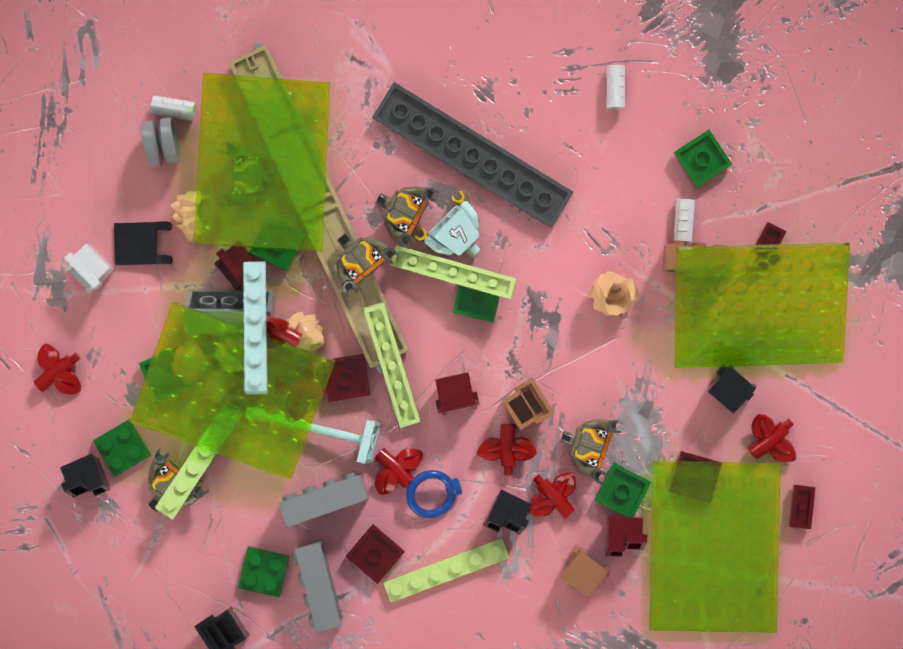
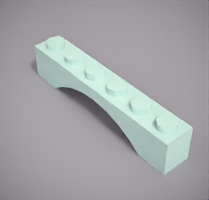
(255, 328)

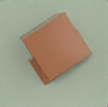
(527, 404)
(584, 571)

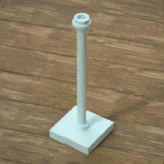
(366, 441)

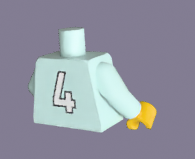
(454, 231)

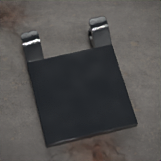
(137, 243)

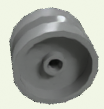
(161, 142)

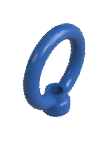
(452, 487)

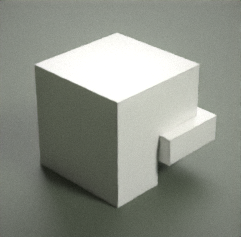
(88, 267)

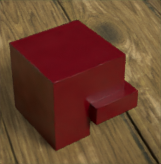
(232, 264)
(455, 393)
(624, 534)

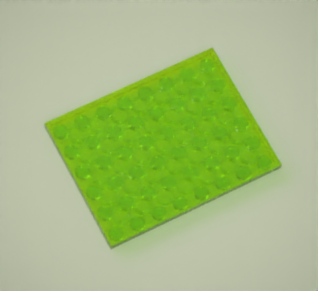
(261, 162)
(760, 304)
(200, 395)
(714, 546)

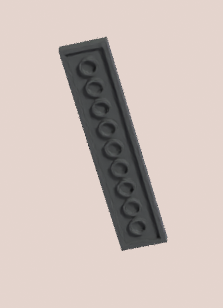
(472, 155)

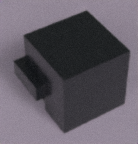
(731, 388)
(84, 476)
(508, 512)
(222, 631)

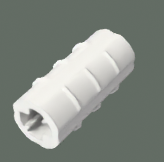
(615, 87)
(173, 108)
(684, 220)

